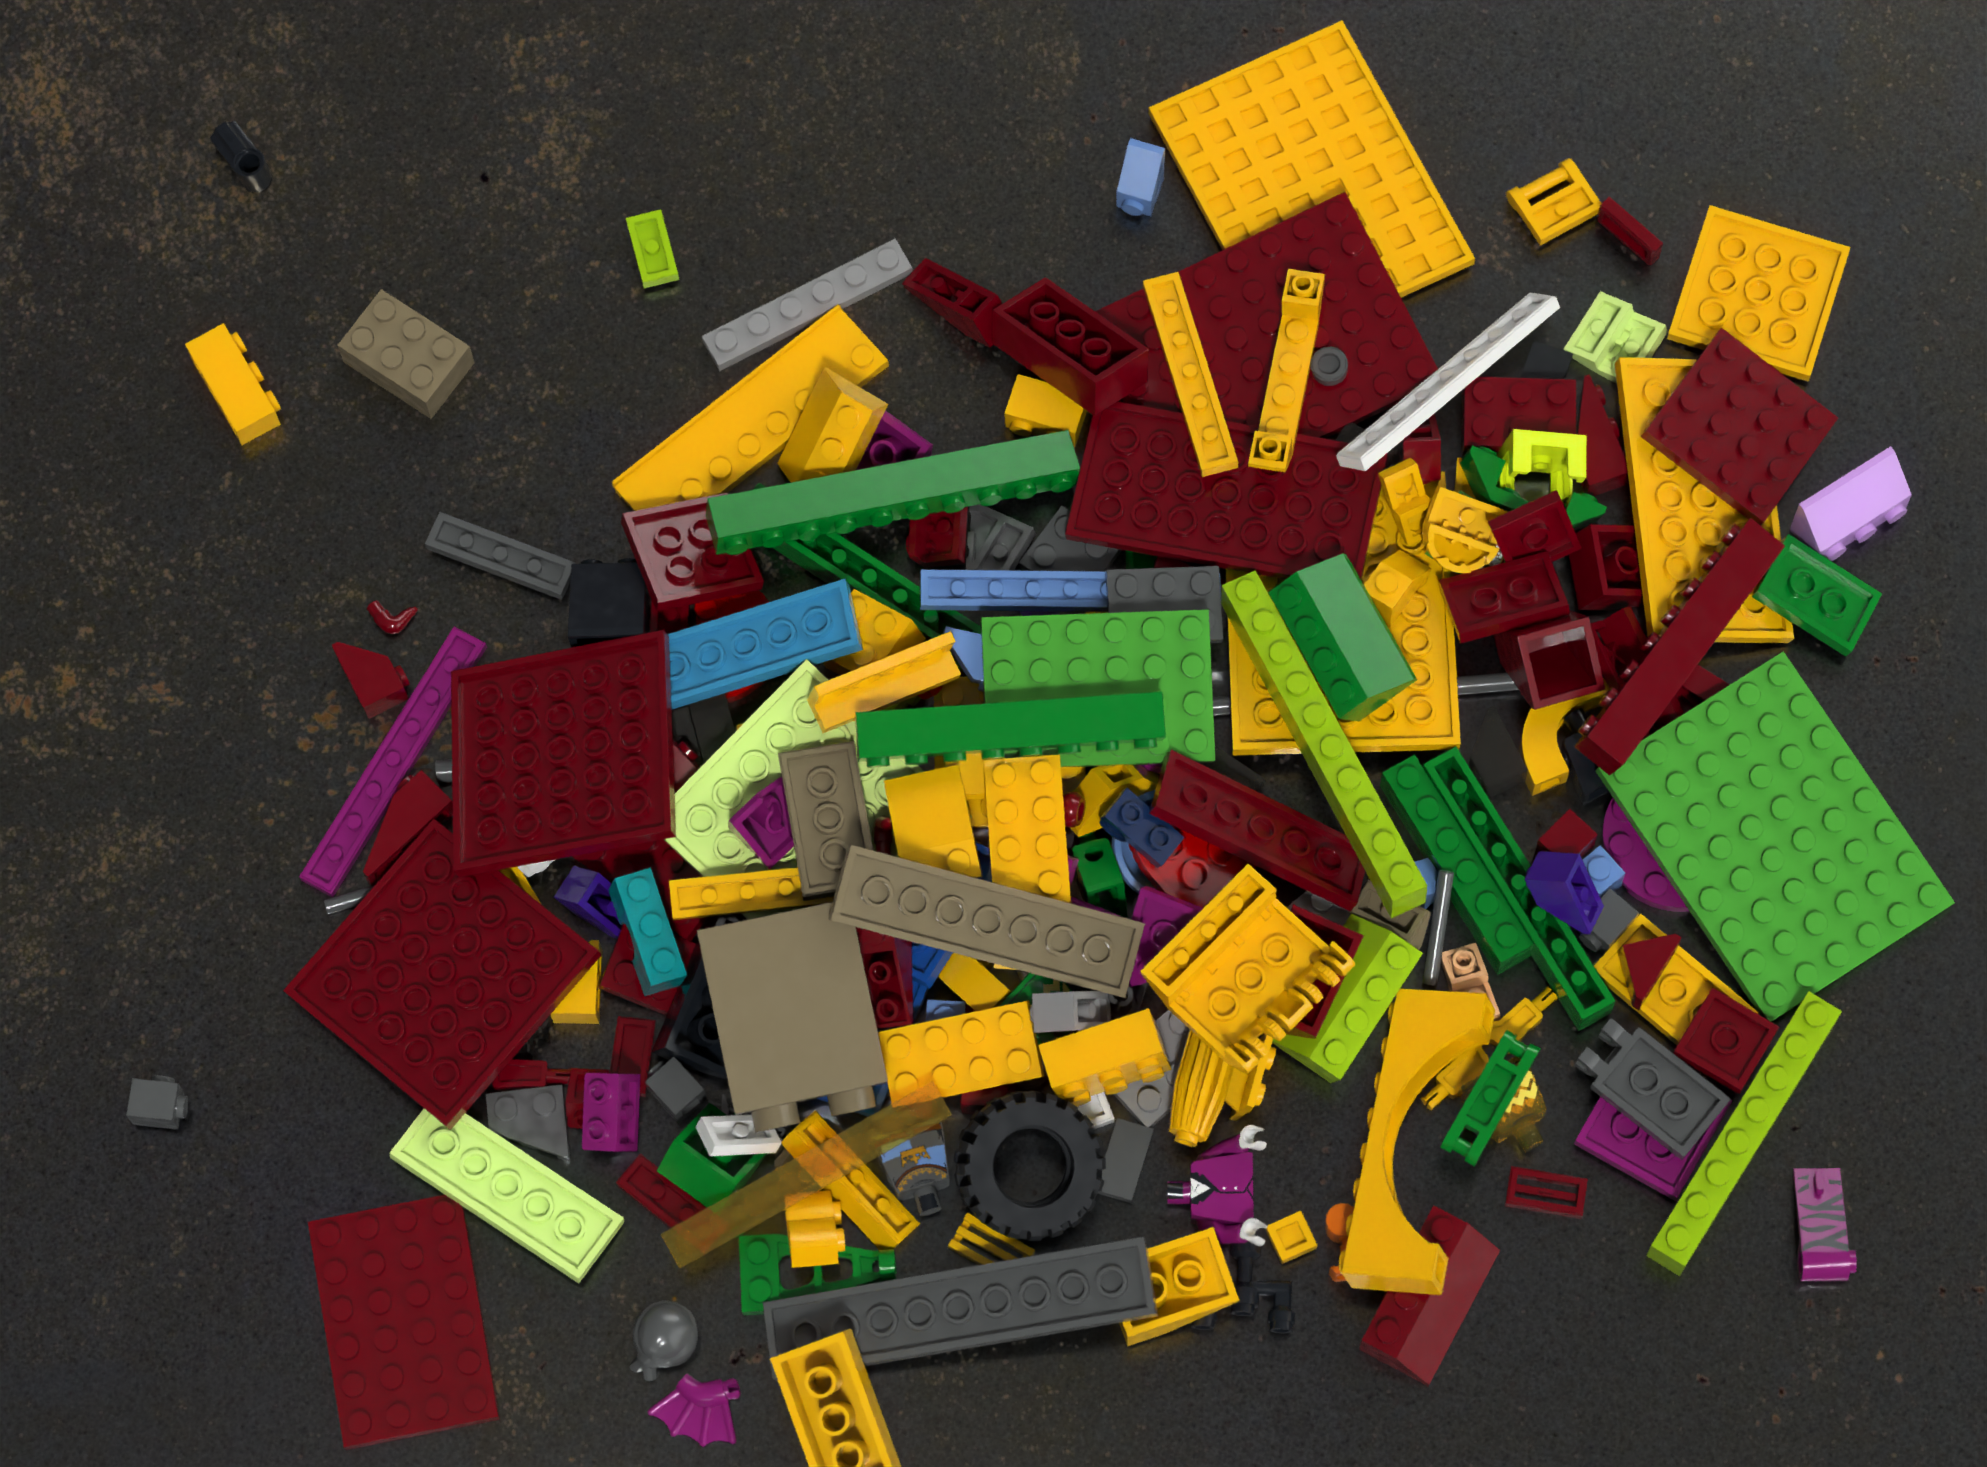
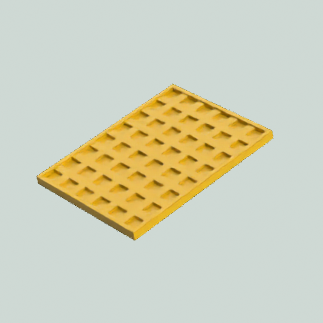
(1300, 133)

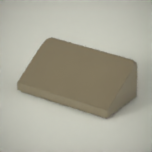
(1409, 925)

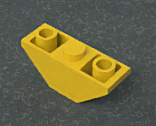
(1103, 786)

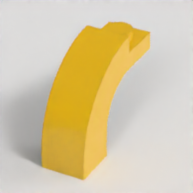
(1540, 745)

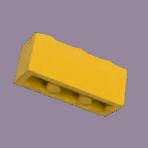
(234, 383)

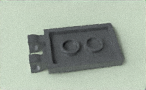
(1653, 1088)

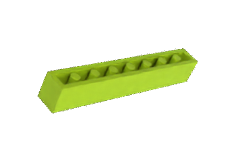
(1743, 1133)

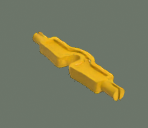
(1468, 1066)

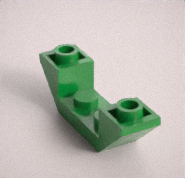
(1483, 472)

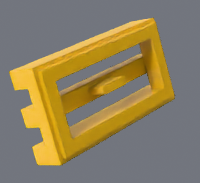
(963, 1232)

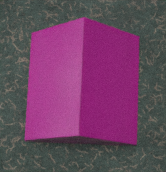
(894, 443)

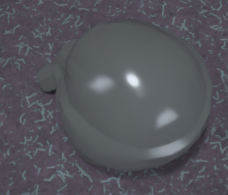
(663, 1337)

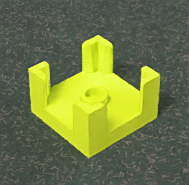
(1544, 452)

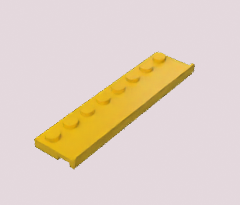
(751, 418)

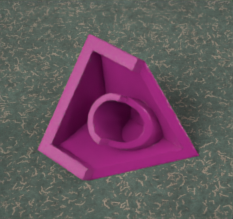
(765, 824)

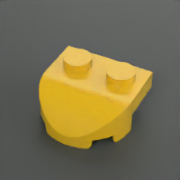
(1459, 531)

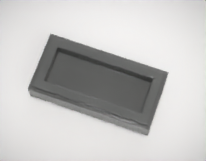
(1125, 1159)

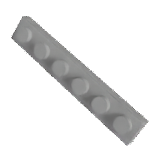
(807, 304)

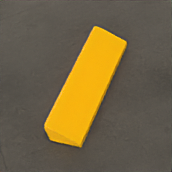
(859, 1193)

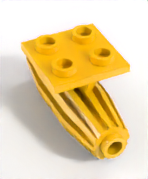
(1208, 1082)

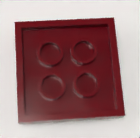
(680, 558)

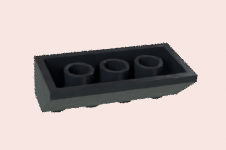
(690, 1024)

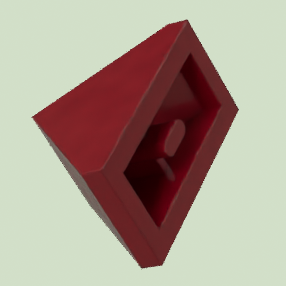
(1644, 964)

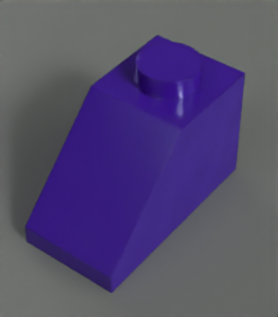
(1565, 889)
(588, 898)

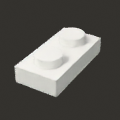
(735, 1136)

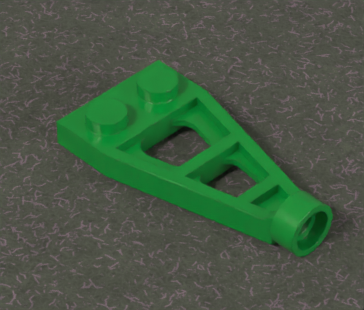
(761, 1271)

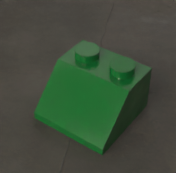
(703, 1175)

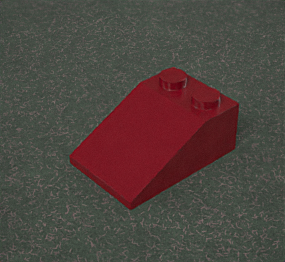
(1607, 568)

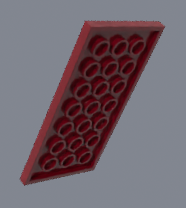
(1148, 497)

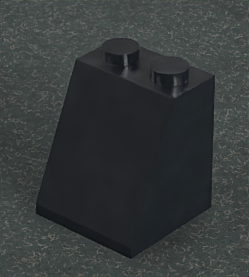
(606, 601)

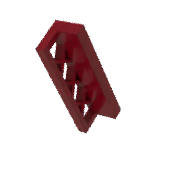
(1622, 644)

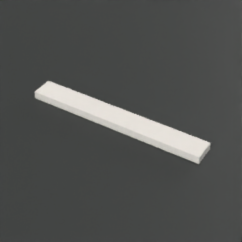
(1447, 381)

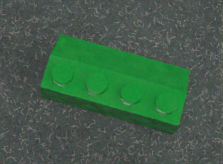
(1342, 637)

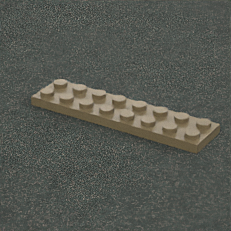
(986, 921)

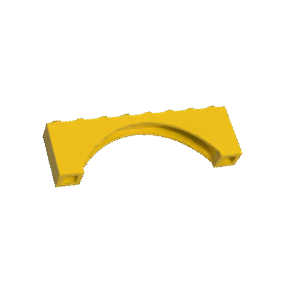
(1423, 1038)

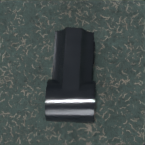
(242, 156)

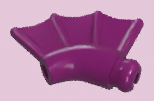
(699, 1409)

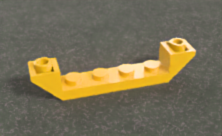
(1289, 372)

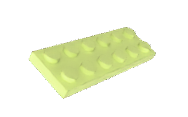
(509, 1191)

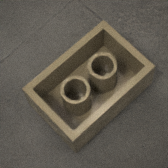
(406, 353)

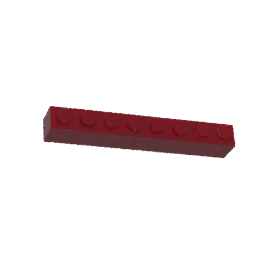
(1679, 645)

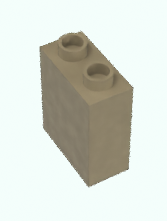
(792, 1015)

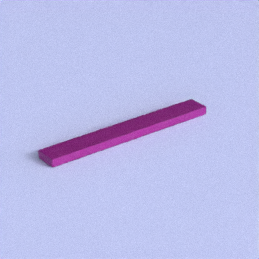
(390, 765)

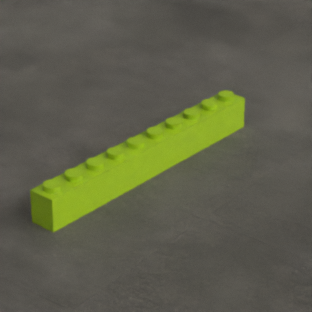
(1323, 744)

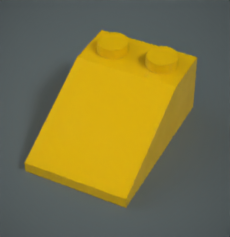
(933, 820)
(1187, 1284)

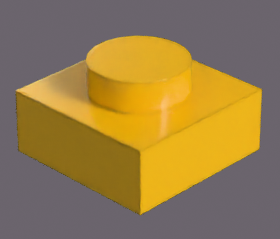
(1291, 1237)

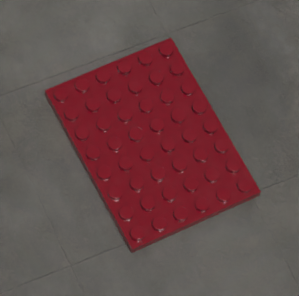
(1239, 314)

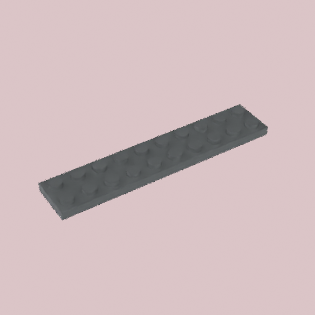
(973, 1304)

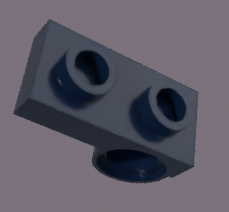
(1130, 822)

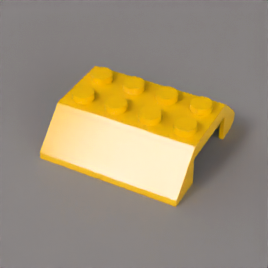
(1244, 970)

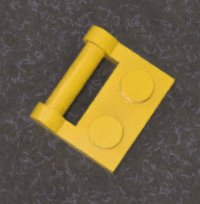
(1560, 210)

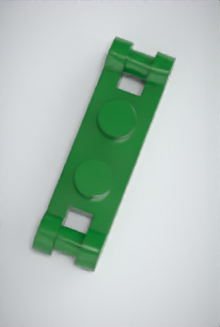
(1490, 1097)

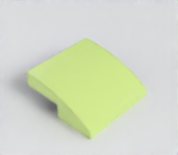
(1612, 332)

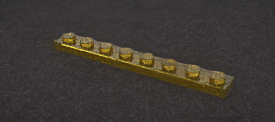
(806, 1175)

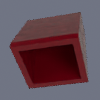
(1552, 660)

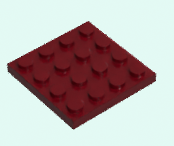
(1739, 427)

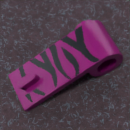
(1822, 1226)

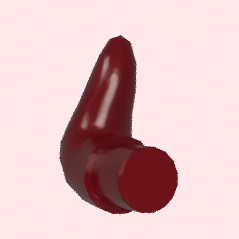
(387, 622)
(883, 834)

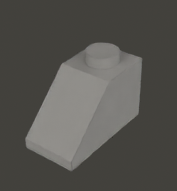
(1069, 1010)

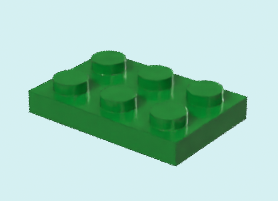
(1817, 595)

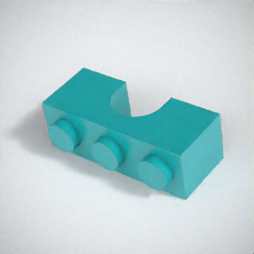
(655, 948)

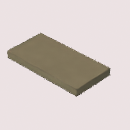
(824, 813)

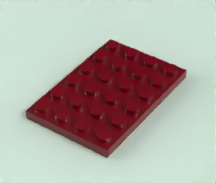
(403, 1321)

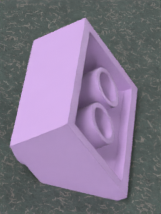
(1853, 506)

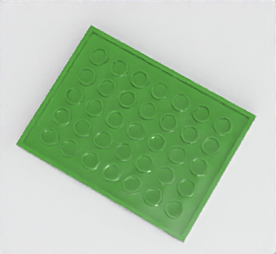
(1775, 837)

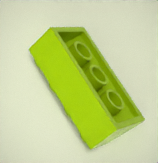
(1364, 996)

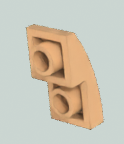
(1467, 972)

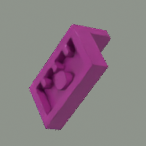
(611, 1112)

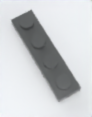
(500, 555)

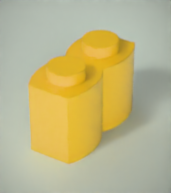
(814, 1232)

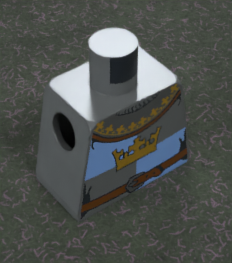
(918, 1169)

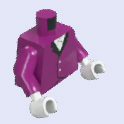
(1223, 1189)

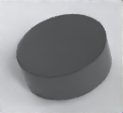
(1329, 366)

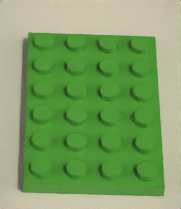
(1108, 656)

